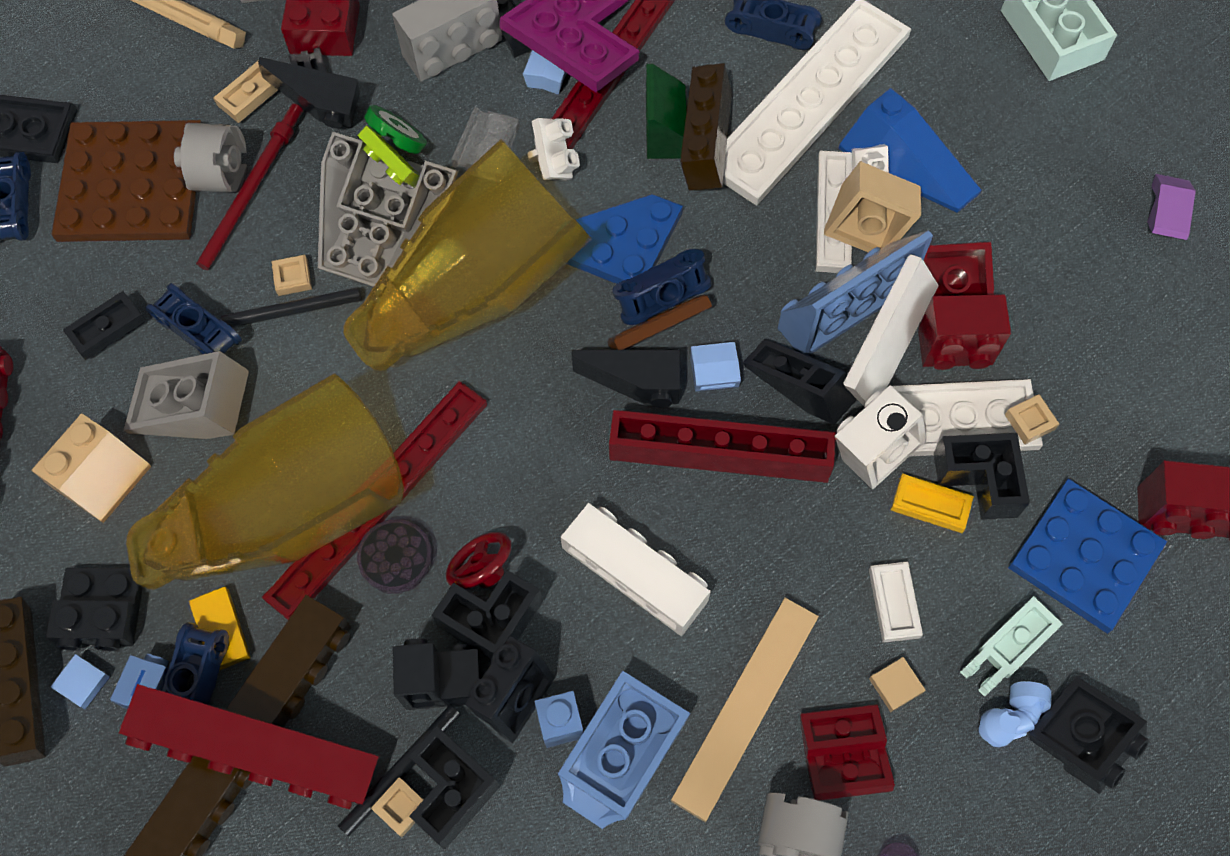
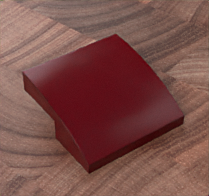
(846, 752)

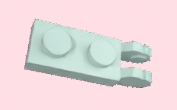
(1014, 643)

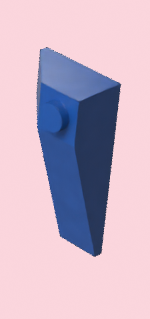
(913, 151)

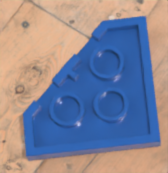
(627, 238)

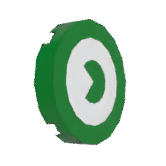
(396, 128)

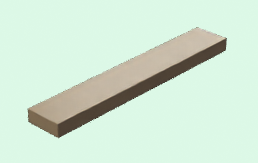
(744, 710)

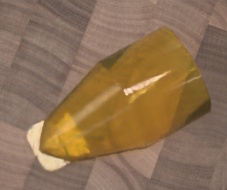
(467, 263)
(274, 493)

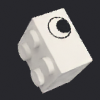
(880, 436)

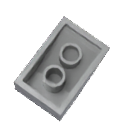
(188, 398)

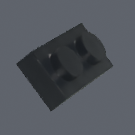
(103, 325)

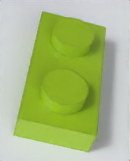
(380, 149)

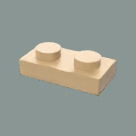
(244, 94)

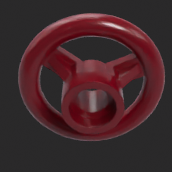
(482, 567)

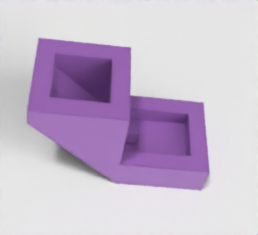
(1172, 207)

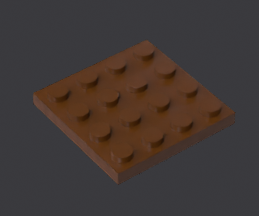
(123, 183)

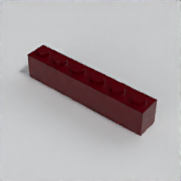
(722, 446)
(247, 744)

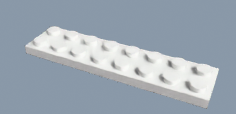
(810, 99)

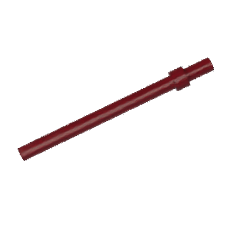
(280, 135)

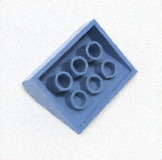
(849, 297)

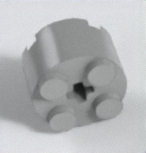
(212, 157)
(801, 827)

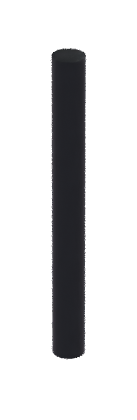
(292, 307)
(399, 769)

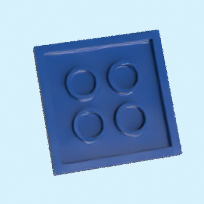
(1088, 555)

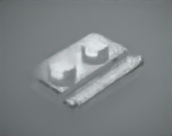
(481, 134)

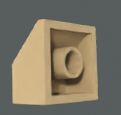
(873, 208)
(91, 468)

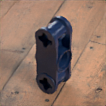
(775, 21)
(14, 191)
(681, 279)
(179, 312)
(196, 659)

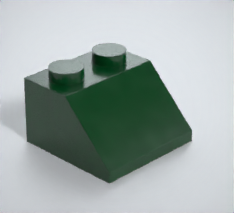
(664, 114)

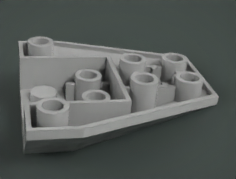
(367, 212)

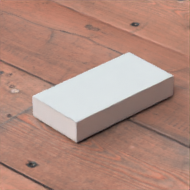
(895, 602)

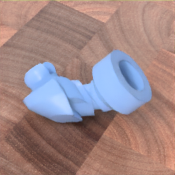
(1004, 725)

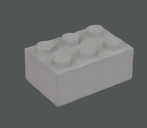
(445, 32)

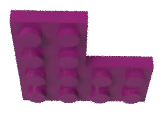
(572, 38)

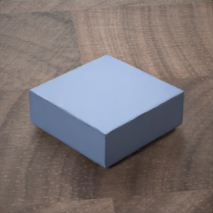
(80, 681)

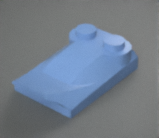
(620, 751)

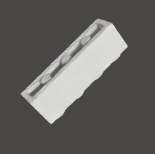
(635, 568)

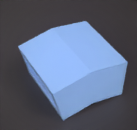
(543, 74)
(715, 366)

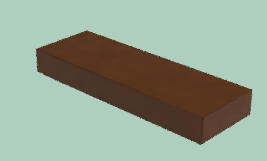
(659, 323)

